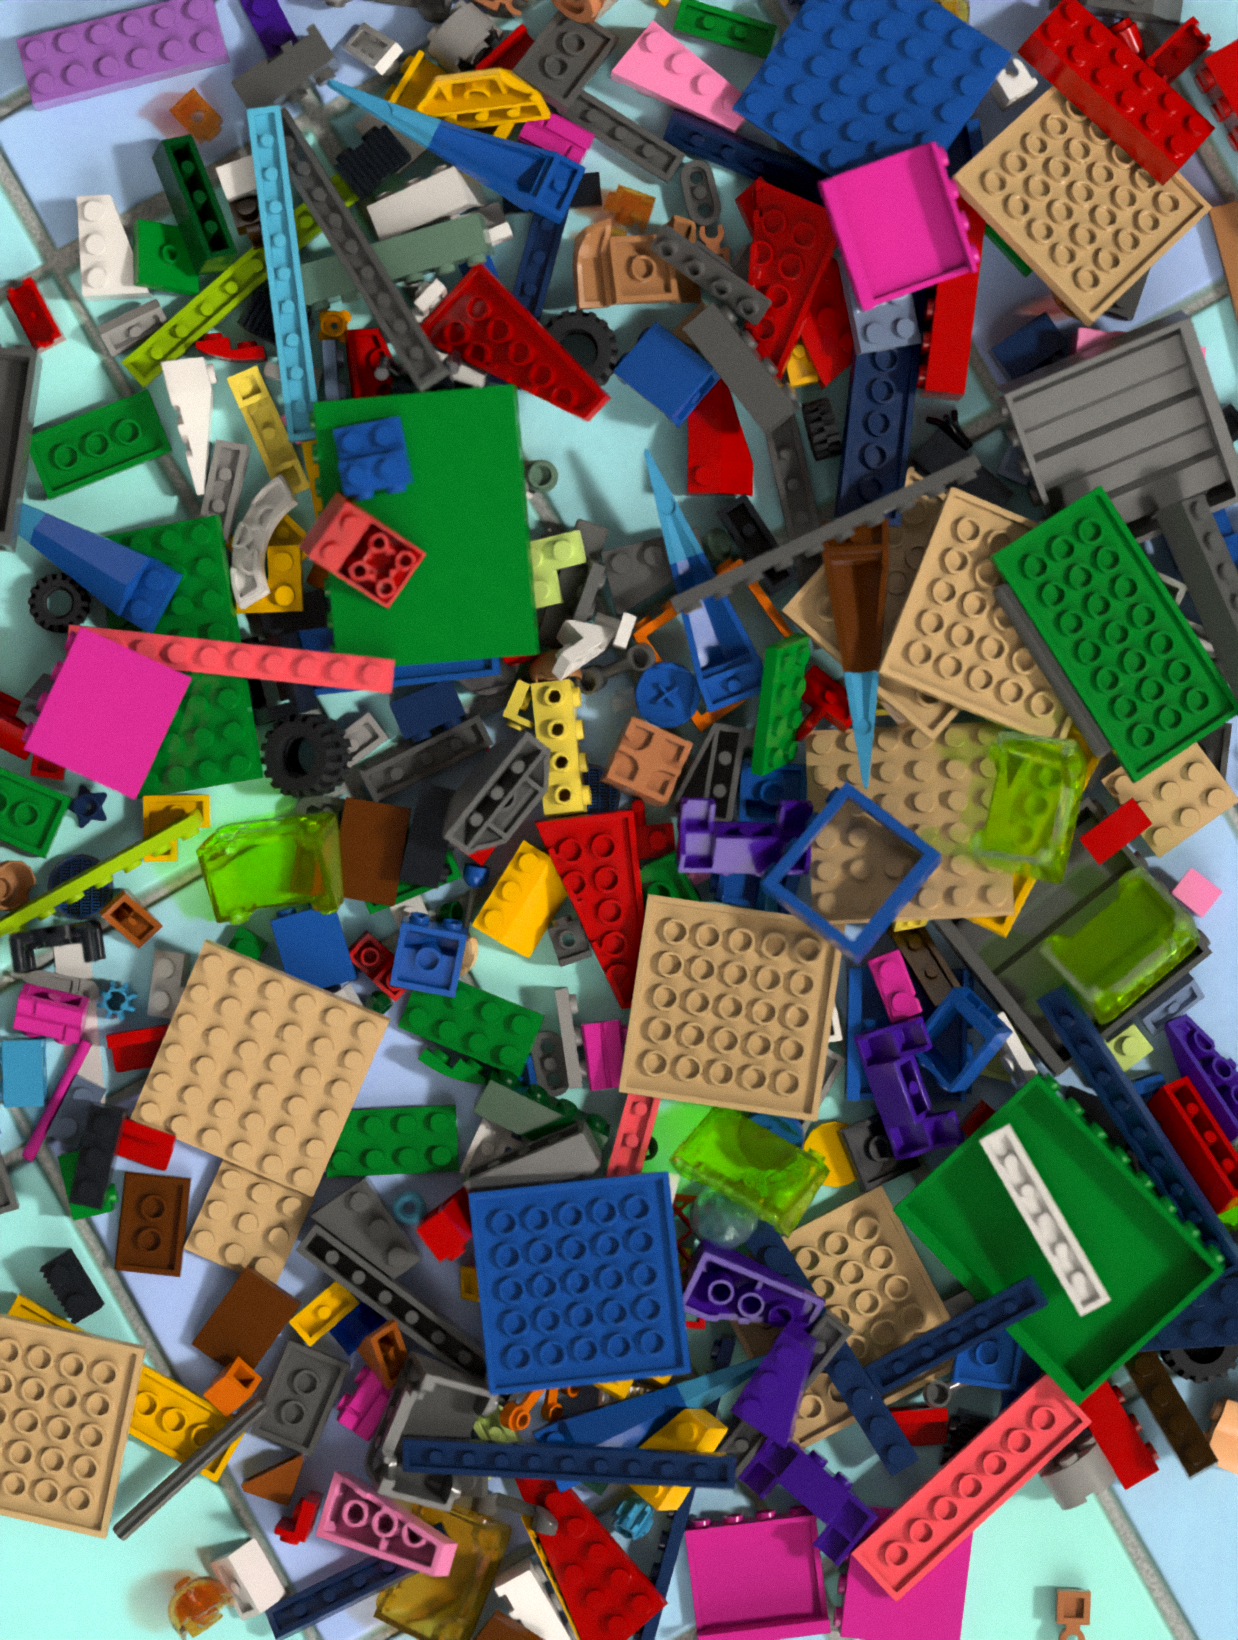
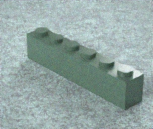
(404, 258)

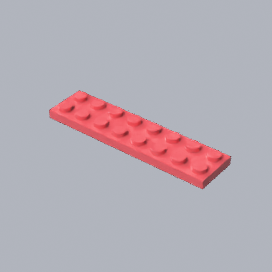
(970, 1486)

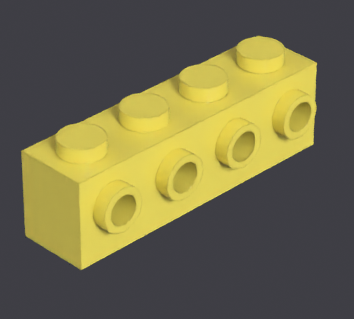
(561, 731)

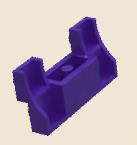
(738, 846)
(900, 1090)
(818, 1489)

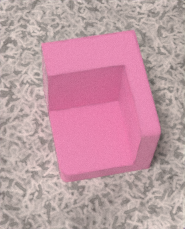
(1195, 893)

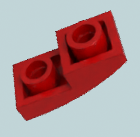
(221, 348)
(1115, 831)
(375, 962)

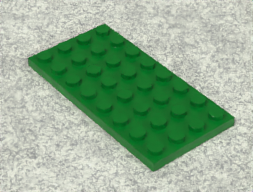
(1117, 633)
(214, 726)

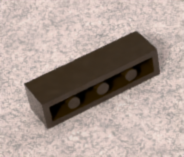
(1170, 1413)

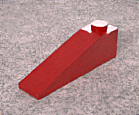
(717, 448)

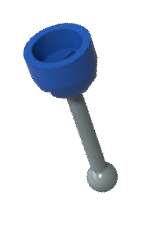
(475, 877)

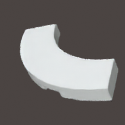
(252, 539)

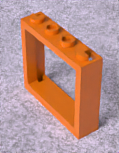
(649, 625)

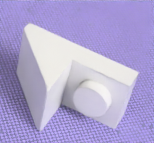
(581, 644)

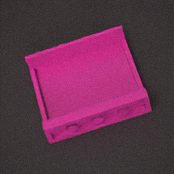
(898, 224)
(106, 712)
(757, 1576)
(925, 1612)

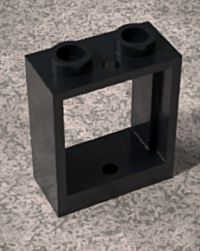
(301, 696)

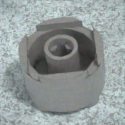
(463, 38)
(1077, 1473)

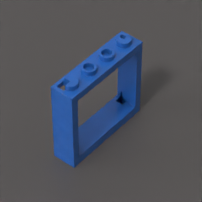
(892, 906)

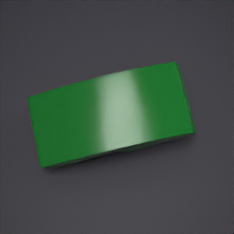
(463, 1070)

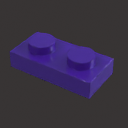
(269, 24)

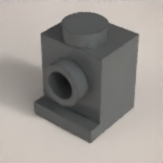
(569, 954)

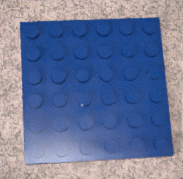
(870, 80)
(579, 1283)

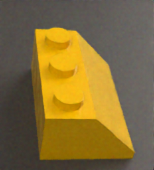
(523, 901)

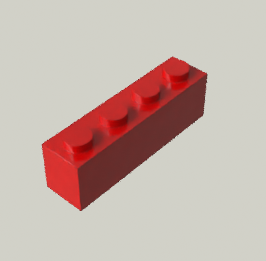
(1198, 1142)
(1119, 1435)

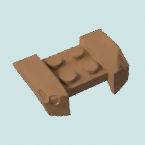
(626, 270)

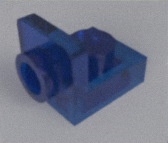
(356, 1326)

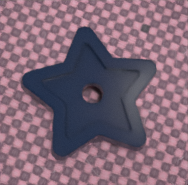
(96, 811)

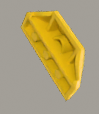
(483, 99)

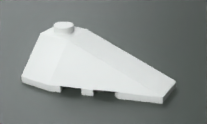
(192, 395)

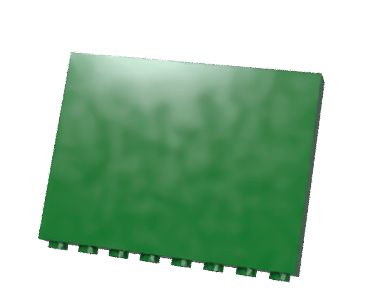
(463, 510)
(1128, 1233)

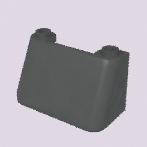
(425, 1402)

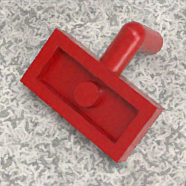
(827, 701)
(654, 839)

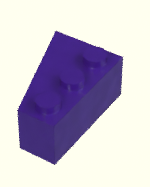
(777, 1387)

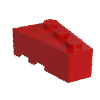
(447, 1226)

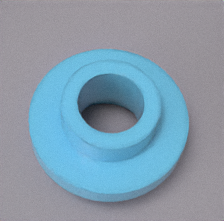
(402, 1215)

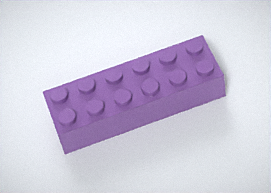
(122, 51)

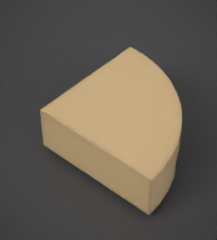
(469, 956)

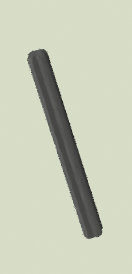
(1052, 670)
(190, 1468)

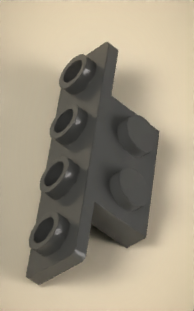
(711, 273)
(577, 586)

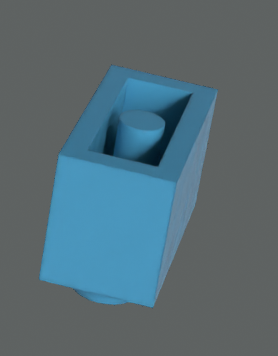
(24, 1072)

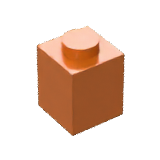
(232, 1386)

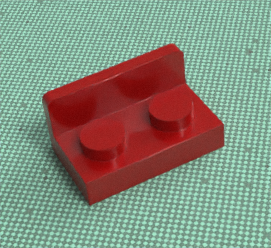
(302, 1521)

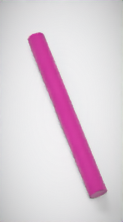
(56, 1099)

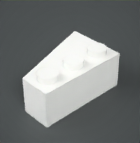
(425, 202)
(105, 252)
(531, 1601)

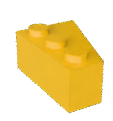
(686, 1432)

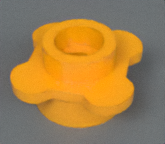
(327, 318)

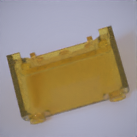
(453, 1603)

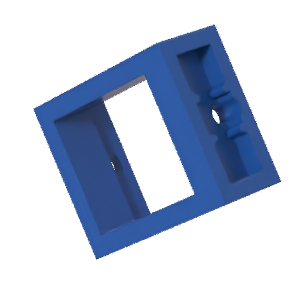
(982, 1019)

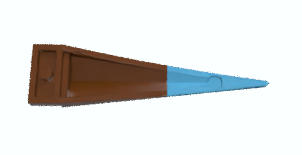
(858, 592)

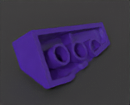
(1207, 1070)
(742, 1290)

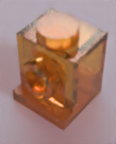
(187, 107)
(630, 207)

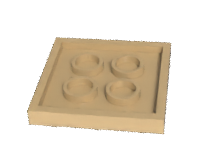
(1175, 797)
(248, 1221)

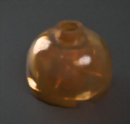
(197, 1605)

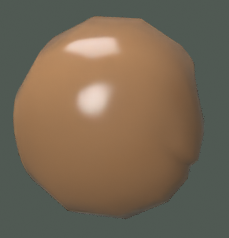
(542, 666)
(15, 884)

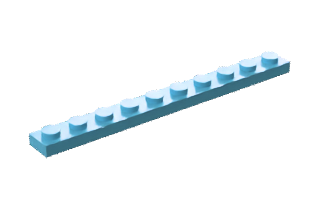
(283, 269)

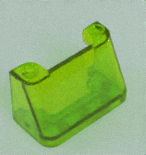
(1032, 806)
(273, 865)
(1123, 946)
(751, 1167)

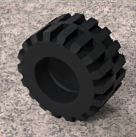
(597, 331)
(283, 761)
(1202, 1368)

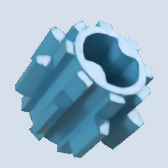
(124, 1006)
(632, 1518)

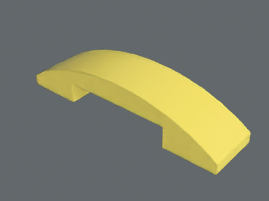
(267, 428)

